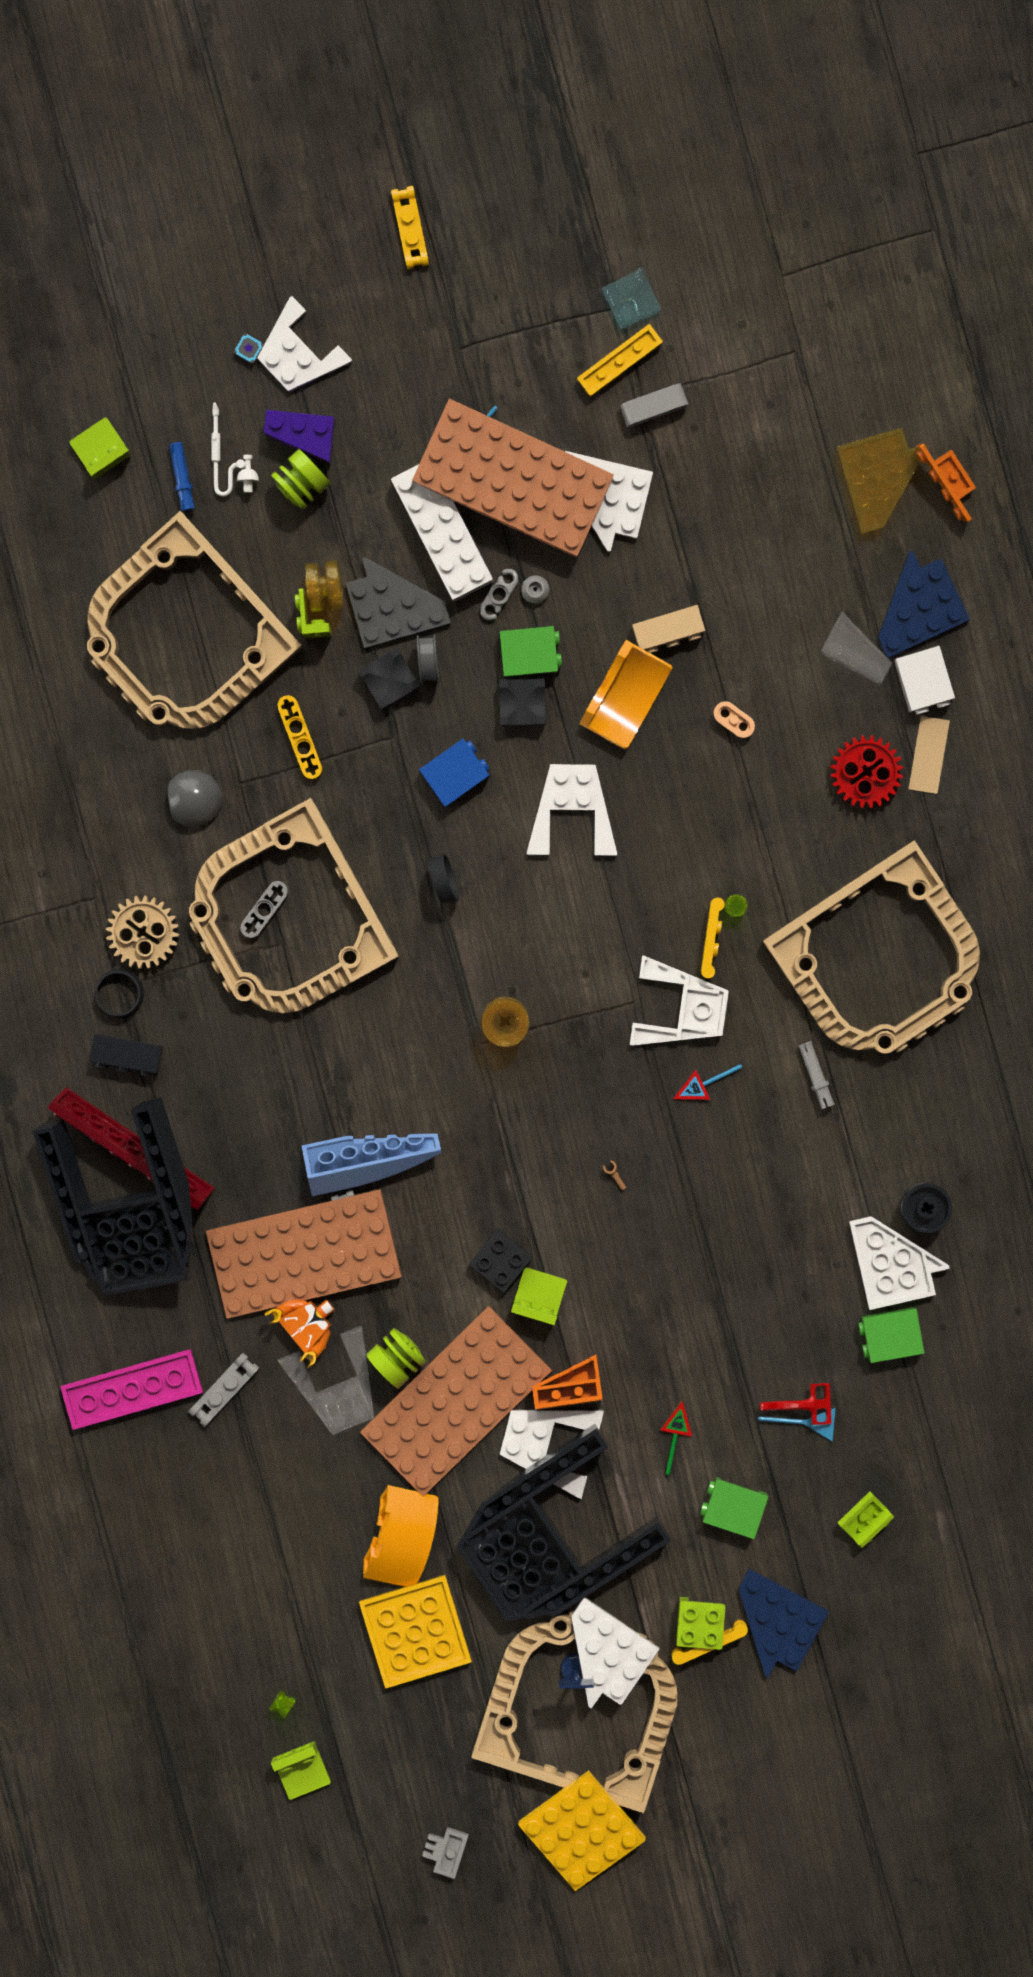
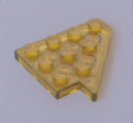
(877, 475)

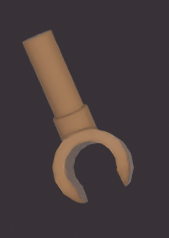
(615, 1175)

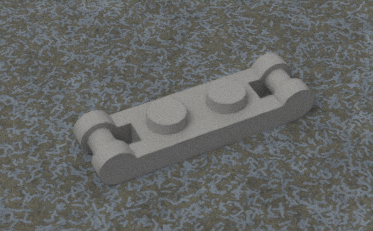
(223, 1389)

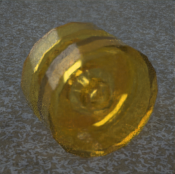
(324, 586)

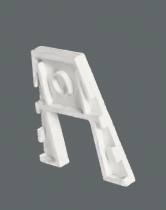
(572, 789)
(700, 1012)
(530, 1433)

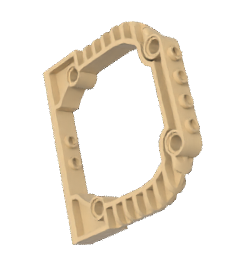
(183, 541)
(304, 826)
(904, 868)
(497, 1746)

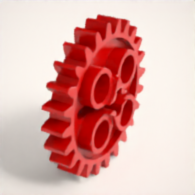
(854, 755)

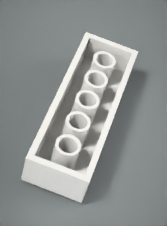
(443, 537)

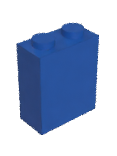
(455, 772)

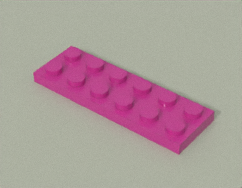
(131, 1389)

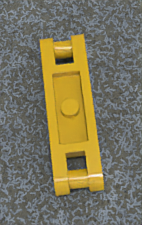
(410, 227)
(710, 946)
(681, 1655)

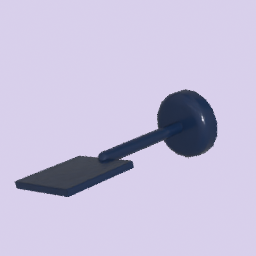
(572, 1673)

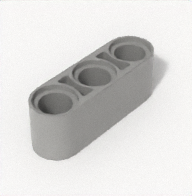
(654, 405)

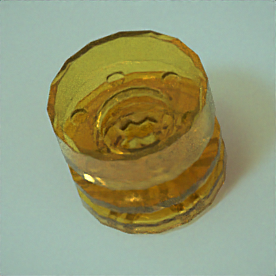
(505, 1034)

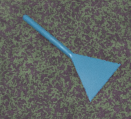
(824, 1429)

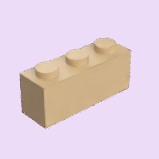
(669, 629)

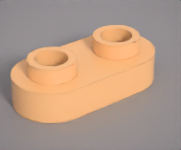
(735, 717)

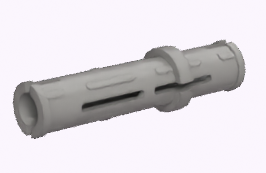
(816, 1075)

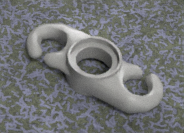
(490, 601)

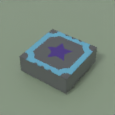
(248, 348)

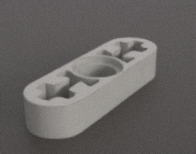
(259, 926)

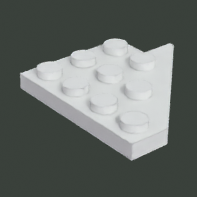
(623, 502)
(891, 1265)
(609, 1652)

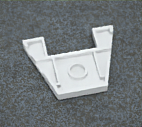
(290, 358)

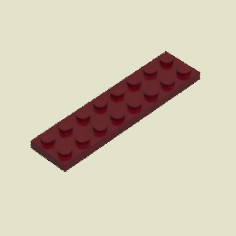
(117, 1139)

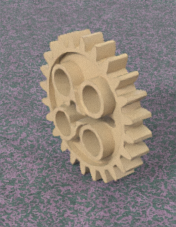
(131, 949)

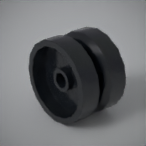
(939, 1207)

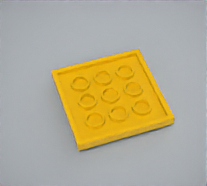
(415, 1631)
(582, 1830)

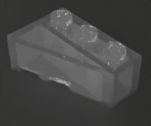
(855, 651)

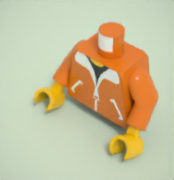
(305, 1325)

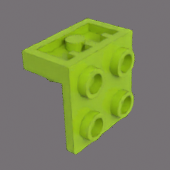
(100, 448)
(317, 628)
(539, 1295)
(700, 1624)
(301, 1770)

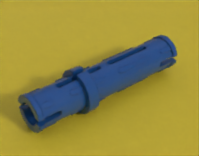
(183, 484)

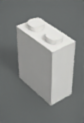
(924, 680)

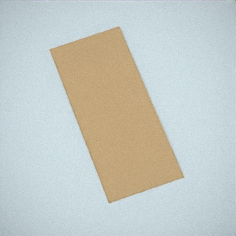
(929, 754)

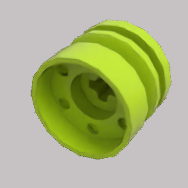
(300, 479)
(396, 1358)

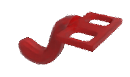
(810, 1404)

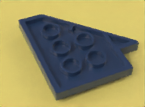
(779, 1621)

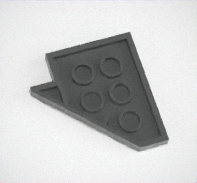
(392, 606)

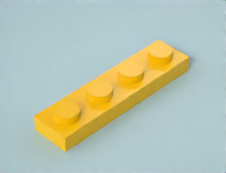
(619, 360)

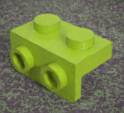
(866, 1519)

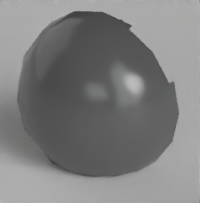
(194, 798)

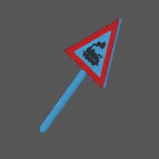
(695, 1088)

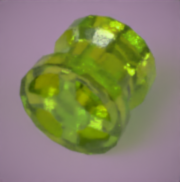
(733, 907)
(282, 1704)

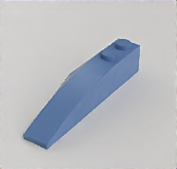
(355, 1162)

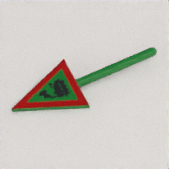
(676, 1424)

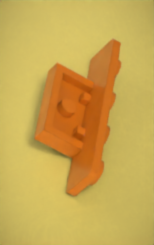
(951, 477)

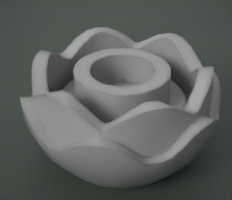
(535, 596)

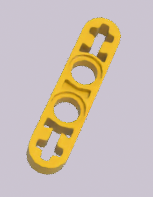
(297, 738)

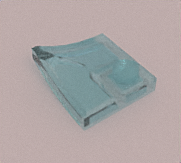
(631, 299)

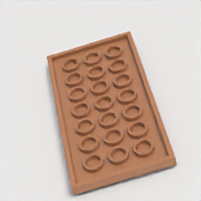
(512, 478)
(304, 1253)
(455, 1401)

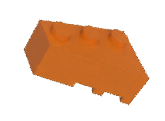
(571, 1387)

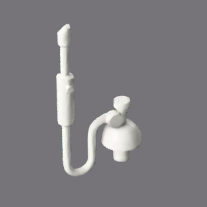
(246, 475)

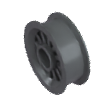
(427, 659)

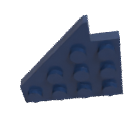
(921, 607)

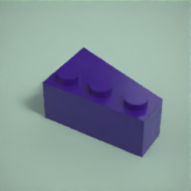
(302, 431)

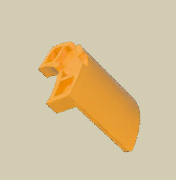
(626, 695)
(403, 1538)

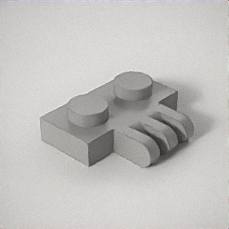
(446, 1851)

